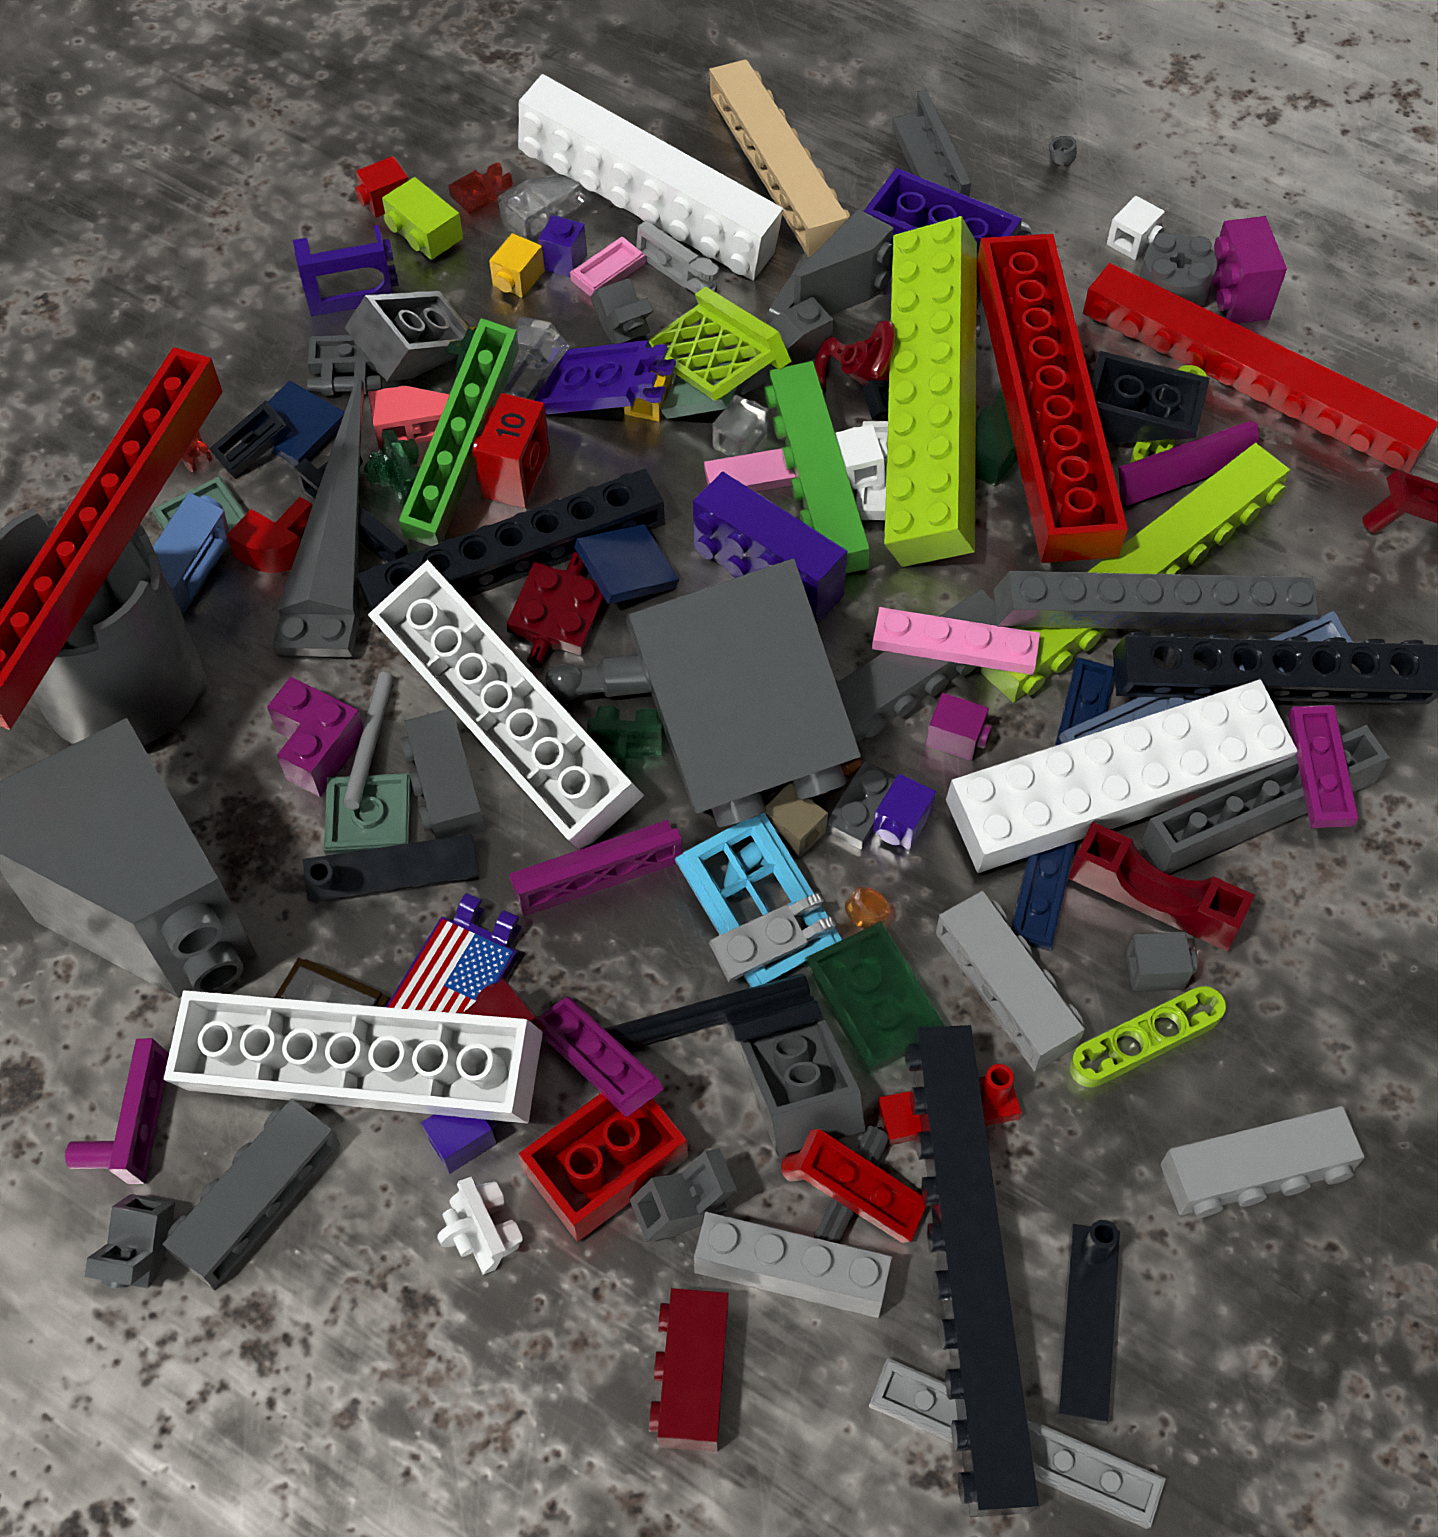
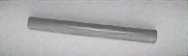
(368, 741)

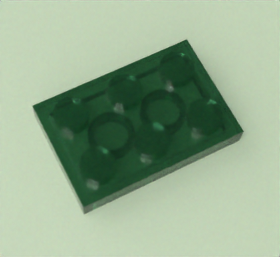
(872, 995)

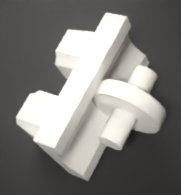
(472, 1228)

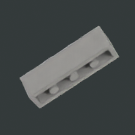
(1010, 980)
(1262, 1162)
(792, 1264)

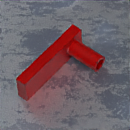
(997, 1097)
(856, 1184)

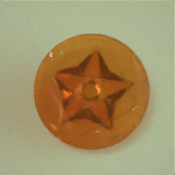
(866, 907)

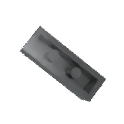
(442, 775)

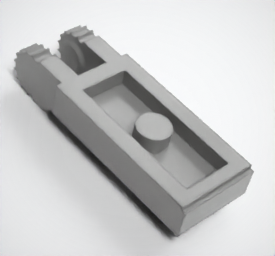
(675, 259)
(768, 938)

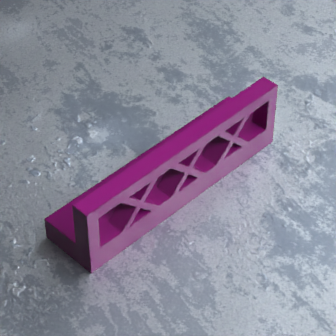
(596, 867)

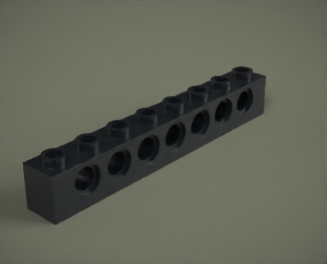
(512, 545)
(1140, 676)

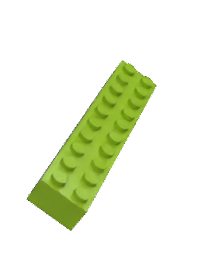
(932, 395)

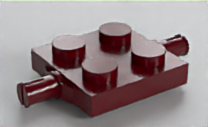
(556, 610)

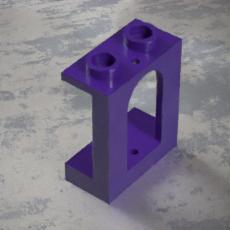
(323, 263)

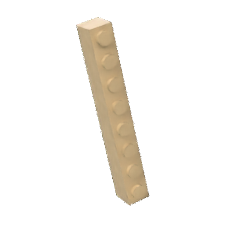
(777, 154)

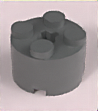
(1181, 265)

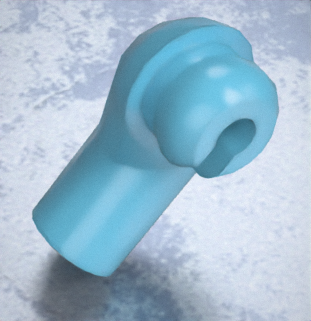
(749, 857)

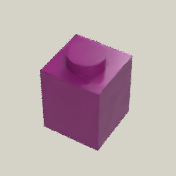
(958, 727)

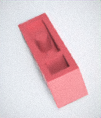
(407, 411)

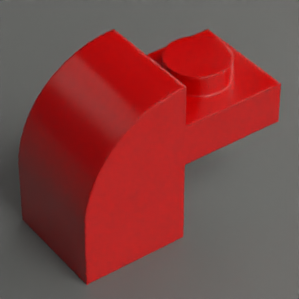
(270, 544)

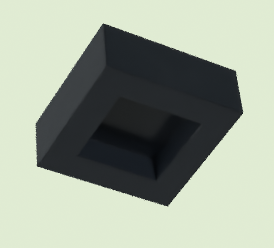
(877, 399)

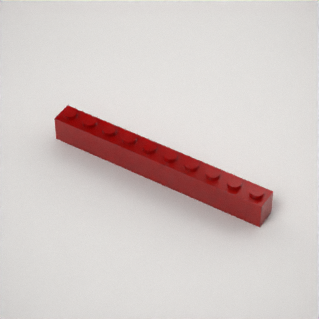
(1260, 368)
(100, 524)

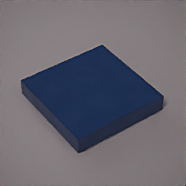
(309, 418)
(626, 563)

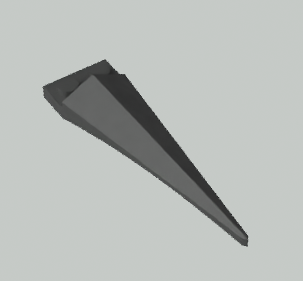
(322, 590)

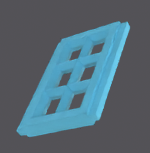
(783, 867)

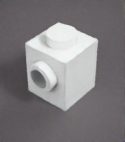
(1135, 227)
(863, 456)

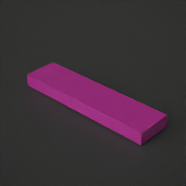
(1184, 463)
(599, 1057)

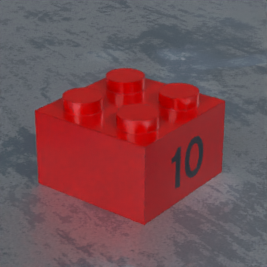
(511, 450)

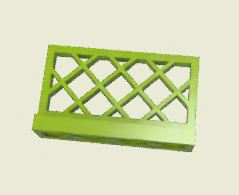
(734, 327)

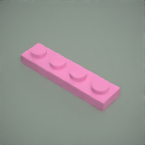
(956, 641)

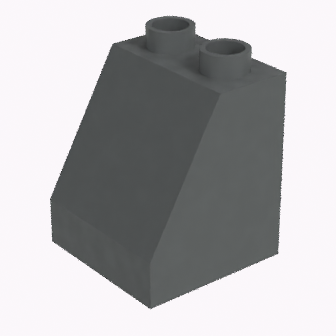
(745, 692)
(116, 867)

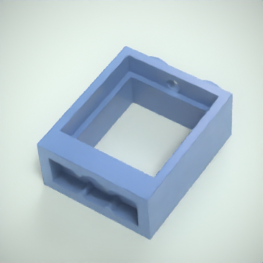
(192, 546)

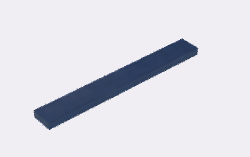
(1048, 871)

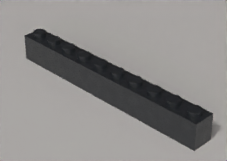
(970, 1275)

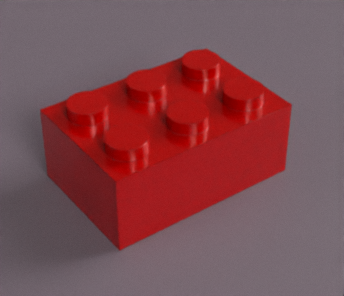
(601, 1160)

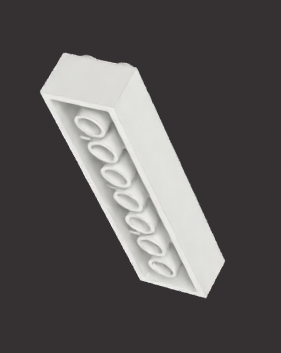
(648, 177)
(506, 707)
(1116, 775)
(355, 1055)

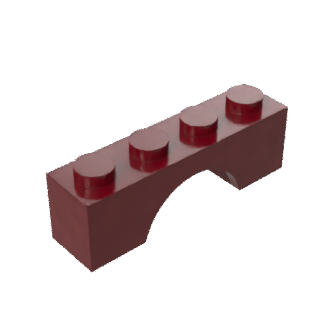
(1201, 908)

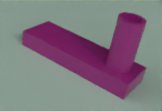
(1322, 767)
(137, 1124)

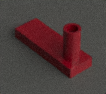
(1408, 495)

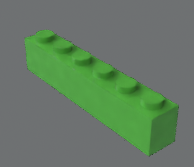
(463, 418)
(816, 460)

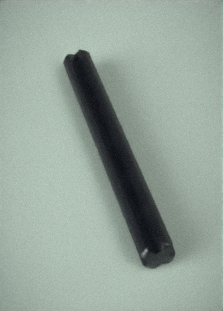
(706, 1012)

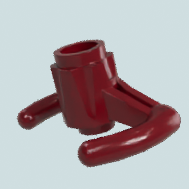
(861, 360)

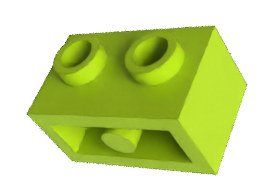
(422, 218)

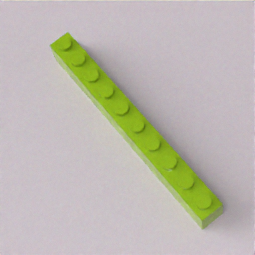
(1163, 547)

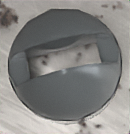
(1057, 151)

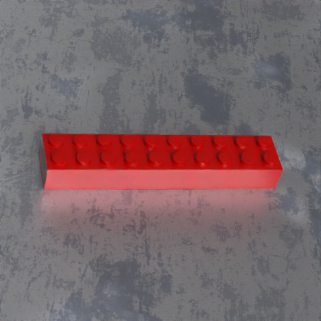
(1049, 400)

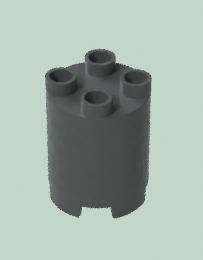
(126, 651)

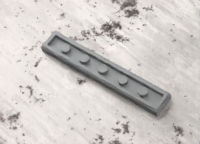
(1056, 1457)

